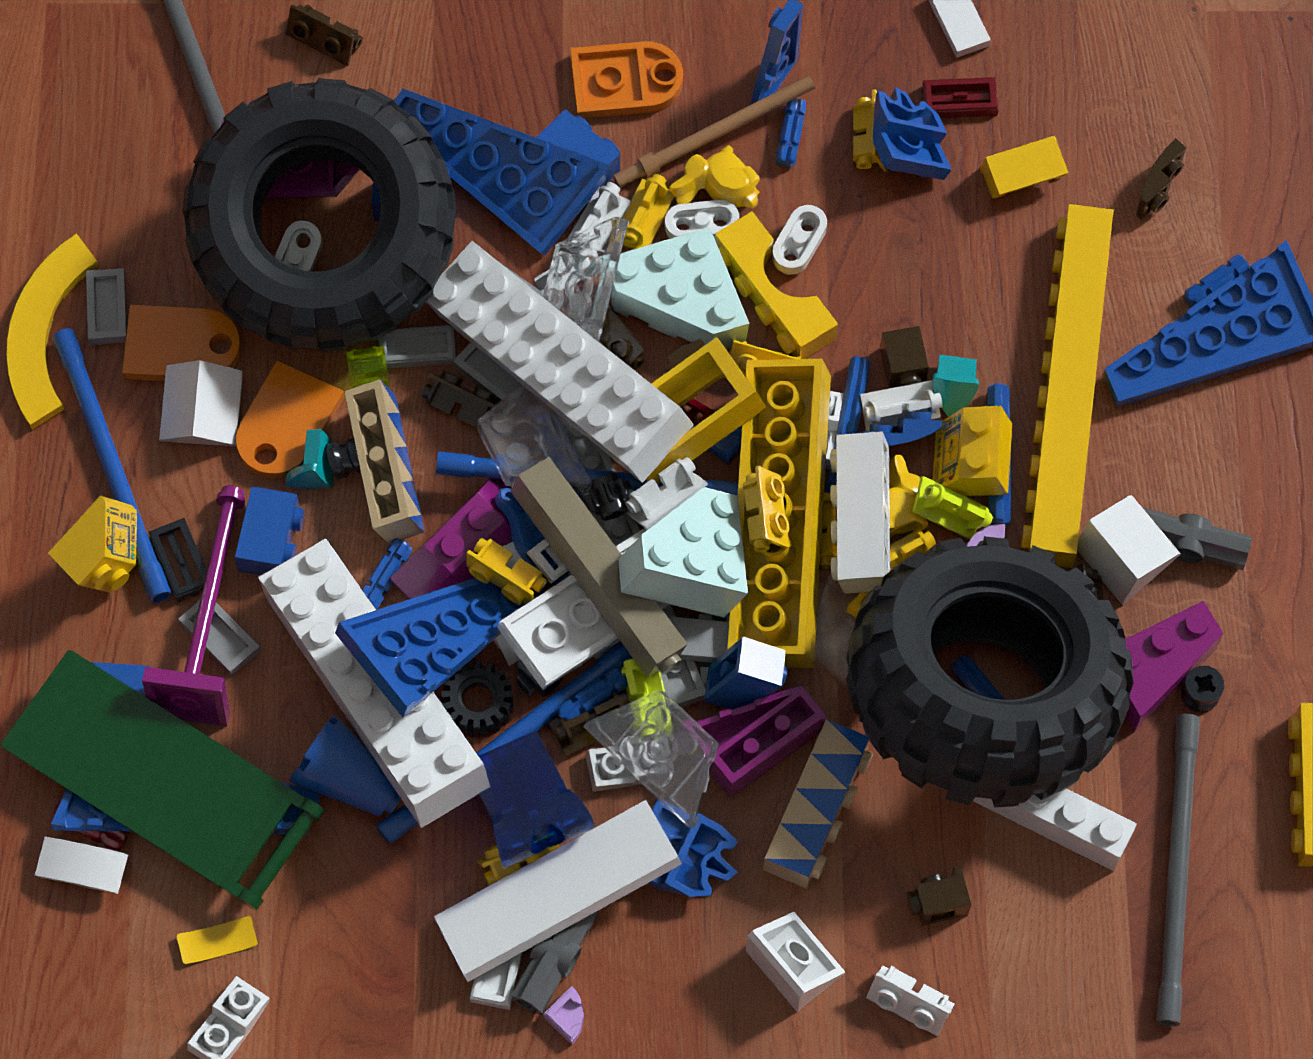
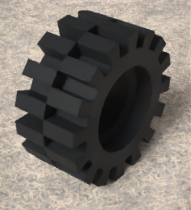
(478, 676)

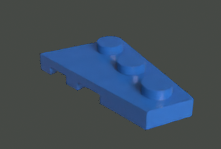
(780, 51)

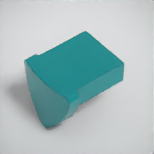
(955, 382)
(316, 470)

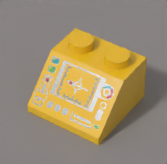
(974, 451)
(100, 546)

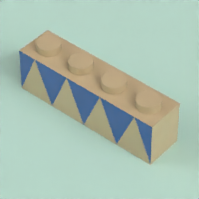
(384, 461)
(816, 804)

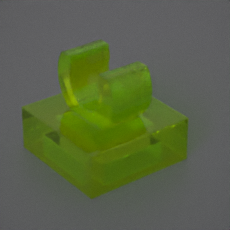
(367, 366)

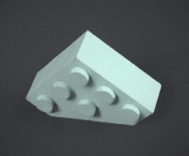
(681, 289)
(690, 556)

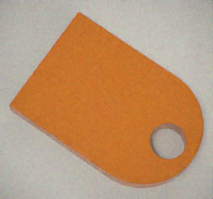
(623, 79)
(174, 336)
(280, 418)

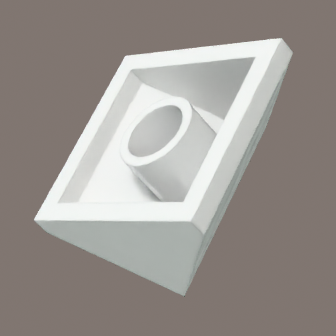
(201, 404)
(1125, 548)
(793, 959)

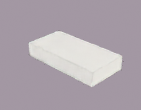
(961, 25)
(497, 984)

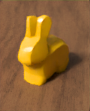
(721, 176)
(902, 498)

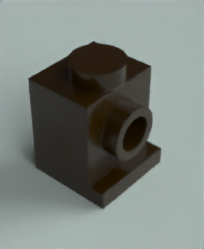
(940, 898)

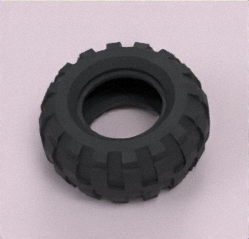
(296, 127)
(975, 741)

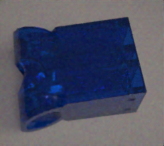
(528, 801)

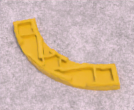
(32, 324)

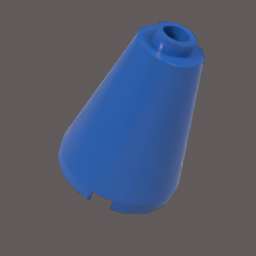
(345, 771)

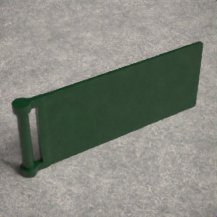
(158, 776)

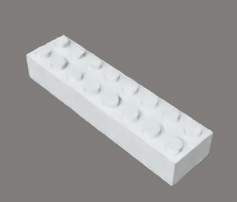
(558, 361)
(419, 753)

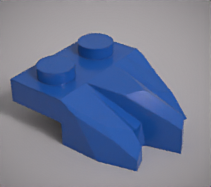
(909, 136)
(698, 852)

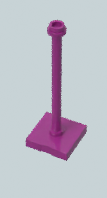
(189, 693)

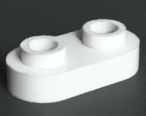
(699, 216)
(797, 241)
(298, 257)

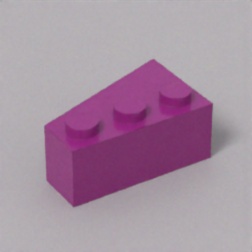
(1165, 657)
(761, 736)

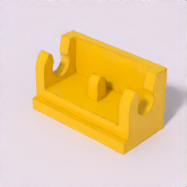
(1023, 167)

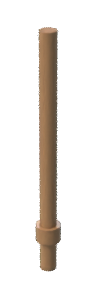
(651, 163)

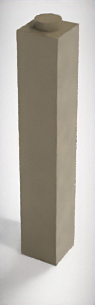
(595, 565)

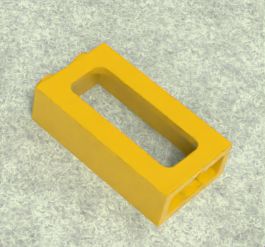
(691, 379)

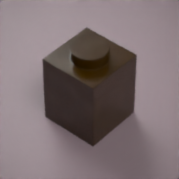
(904, 357)

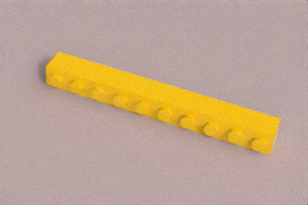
(1069, 384)

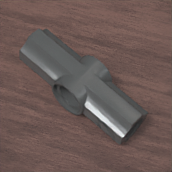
(1201, 541)
(549, 964)

